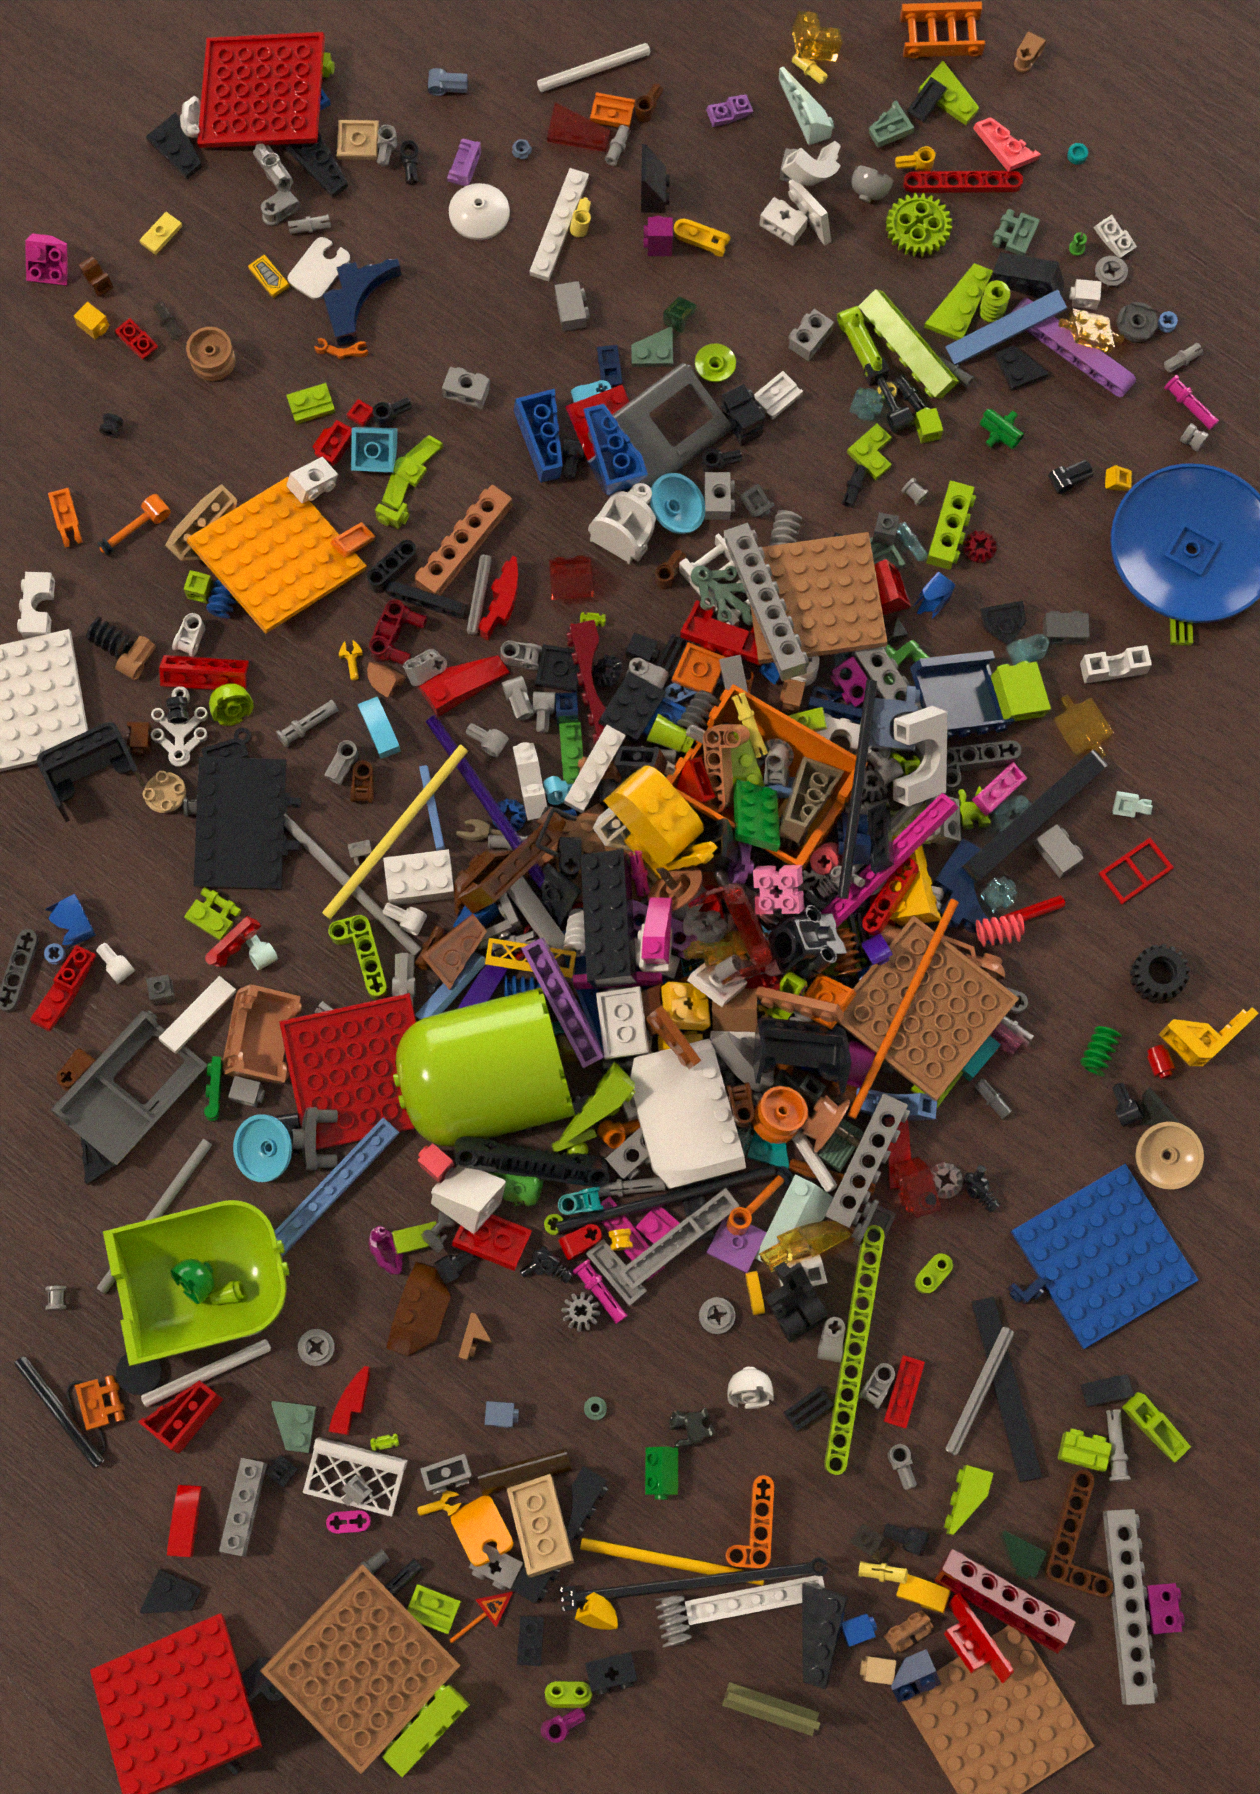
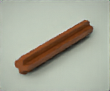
(804, 1169)

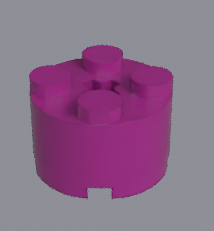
(862, 1059)

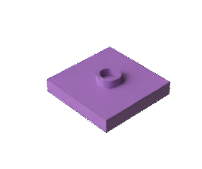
(736, 1249)

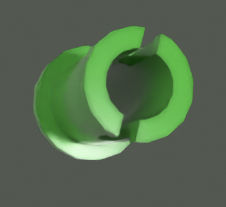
(1077, 247)

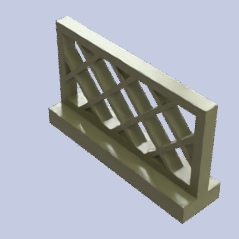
(771, 1709)

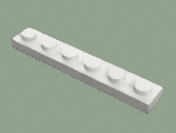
(559, 224)
(748, 1600)

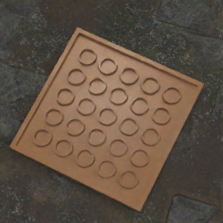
(828, 594)
(946, 1019)
(360, 1668)
(994, 1732)

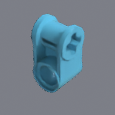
(585, 391)

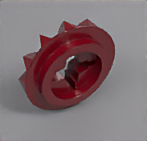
(980, 555)

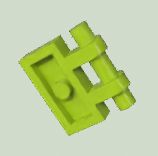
(208, 919)

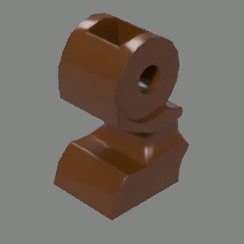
(95, 276)

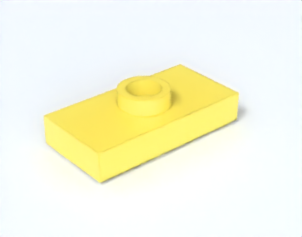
(161, 233)

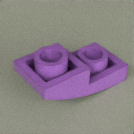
(730, 111)

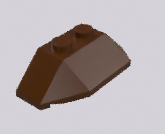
(478, 870)
(419, 1311)

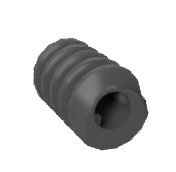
(698, 710)

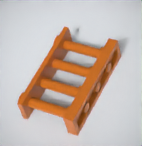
(942, 12)

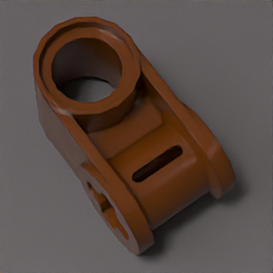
(362, 787)
(74, 1068)
(741, 1100)

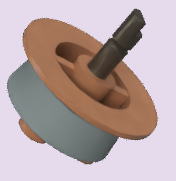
(681, 886)

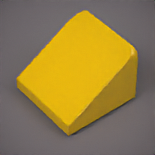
(1118, 478)

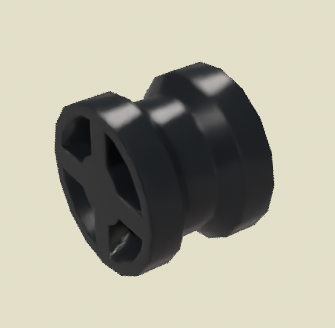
(111, 425)

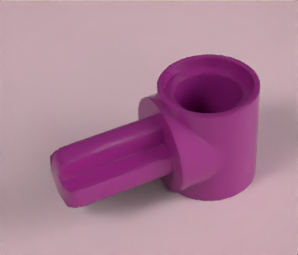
(563, 1723)

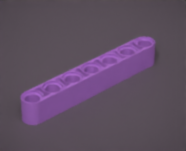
(1087, 359)

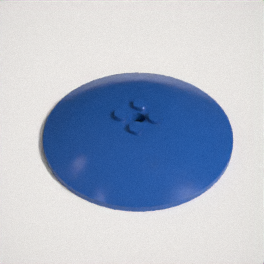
(1182, 509)

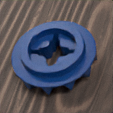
(514, 806)

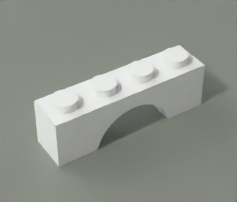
(594, 769)

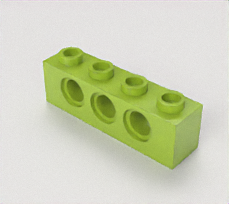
(956, 495)

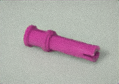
(1185, 396)
(594, 1283)

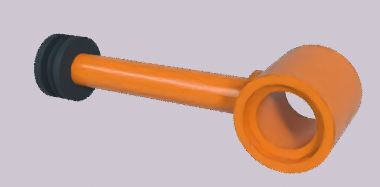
(153, 509)
(783, 1176)

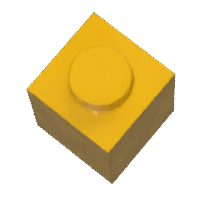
(91, 321)

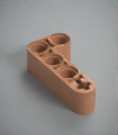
(723, 792)

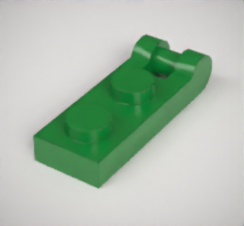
(213, 1090)

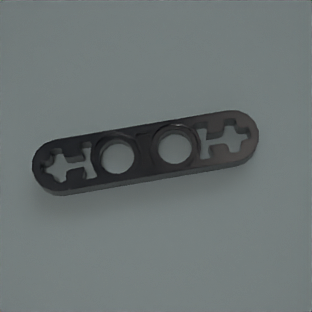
(425, 599)

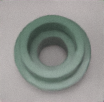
(587, 1408)

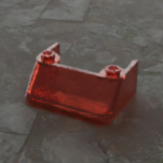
(748, 927)

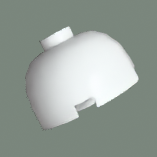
(750, 1388)

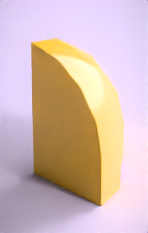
(597, 1613)

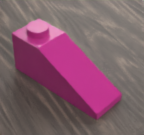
(657, 931)

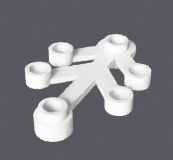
(180, 731)

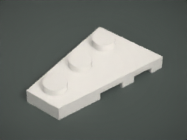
(812, 209)

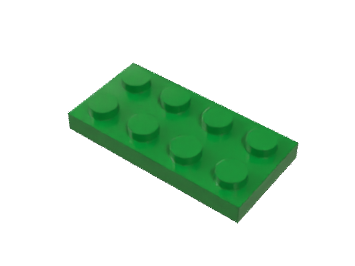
(756, 815)

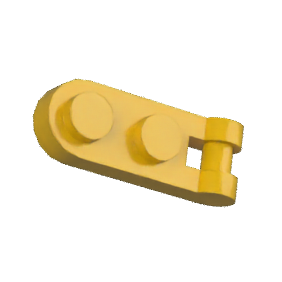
(701, 236)

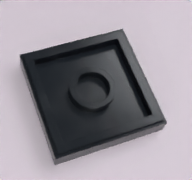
(557, 669)

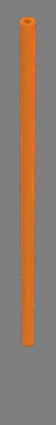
(900, 1014)

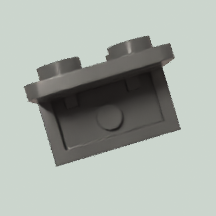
(873, 1215)

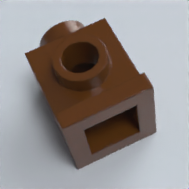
(139, 738)

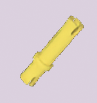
(748, 720)

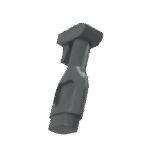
(430, 1236)

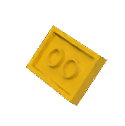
(1199, 1041)

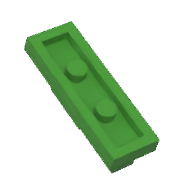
(571, 750)

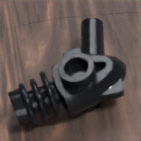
(978, 1188)
(547, 1263)

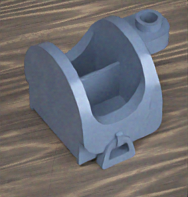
(883, 720)

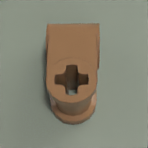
(1028, 52)

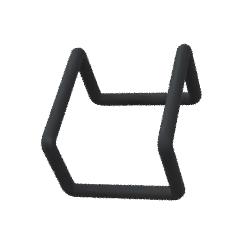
(563, 814)

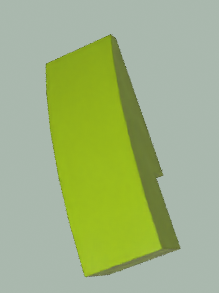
(1156, 1426)

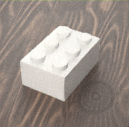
(419, 877)

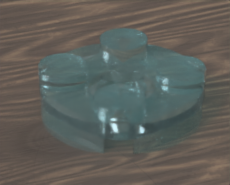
(1004, 810)

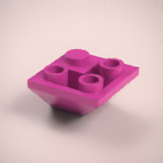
(46, 259)

